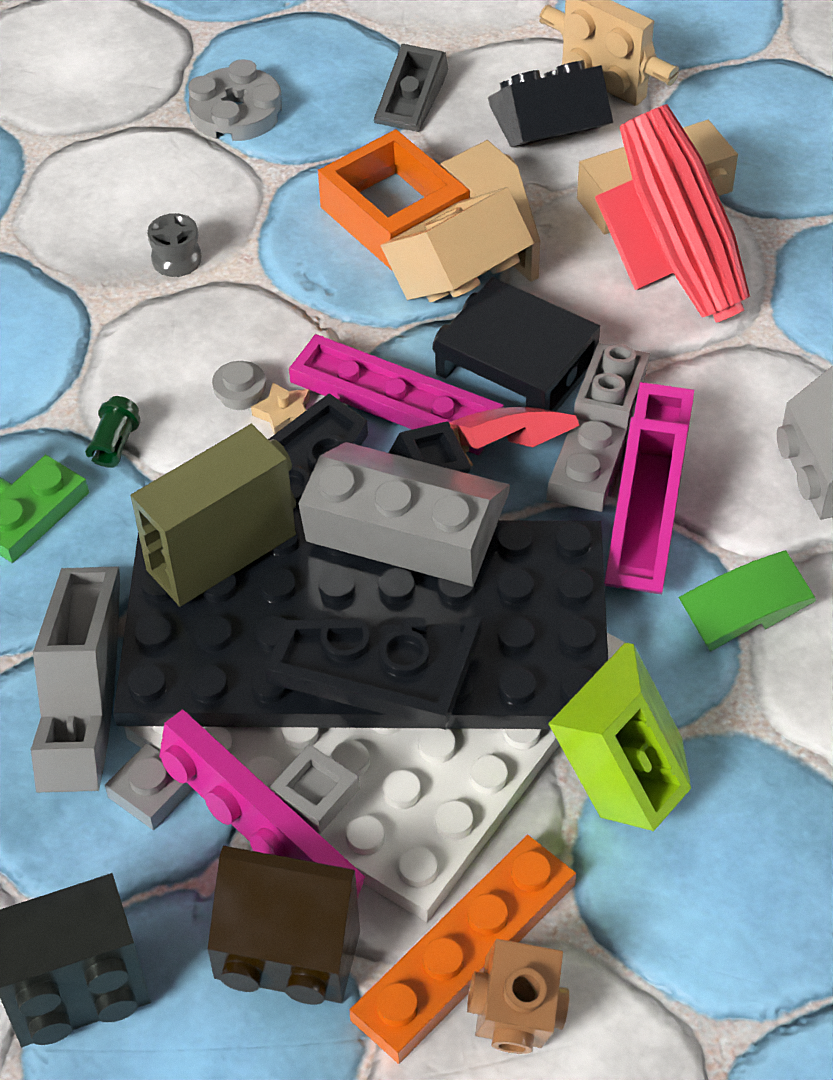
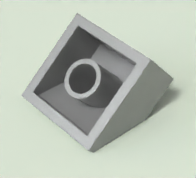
(808, 441)

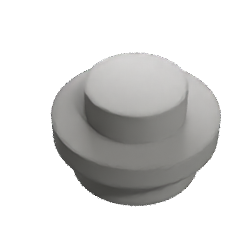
(239, 384)

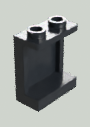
(518, 344)

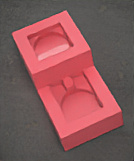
(520, 425)

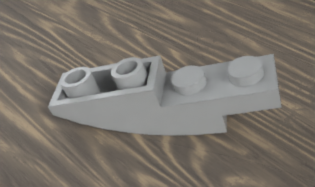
(604, 409)

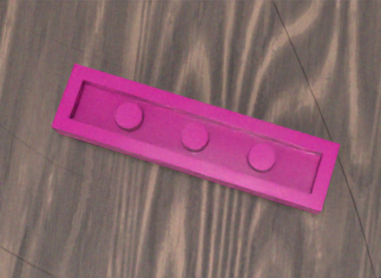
(382, 386)
(240, 797)

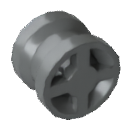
(174, 244)

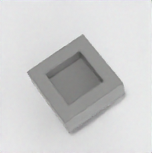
(316, 787)
(146, 788)

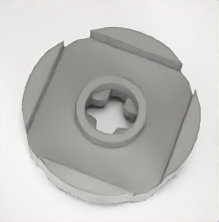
(214, 99)

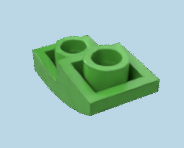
(746, 597)

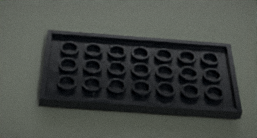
(209, 657)

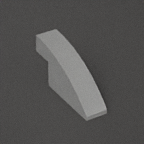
(76, 679)

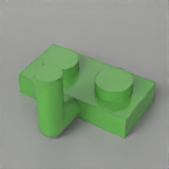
(36, 504)

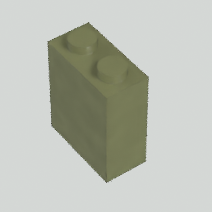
(215, 513)

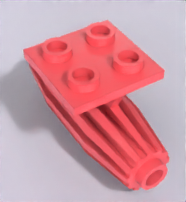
(673, 217)

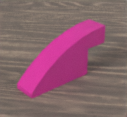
(649, 488)

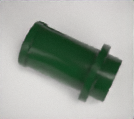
(117, 420)

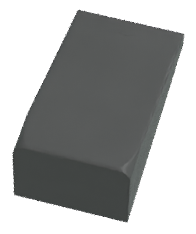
(412, 87)

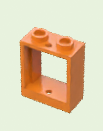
(390, 154)

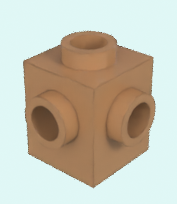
(518, 996)

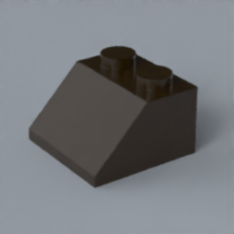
(283, 925)

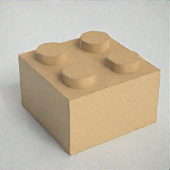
(458, 246)

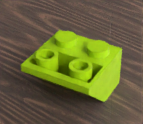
(624, 743)

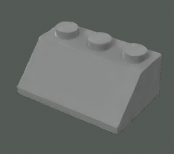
(402, 511)

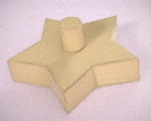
(281, 406)

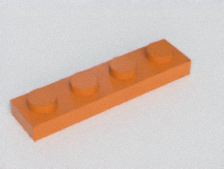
(441, 964)

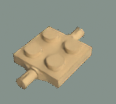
(611, 37)

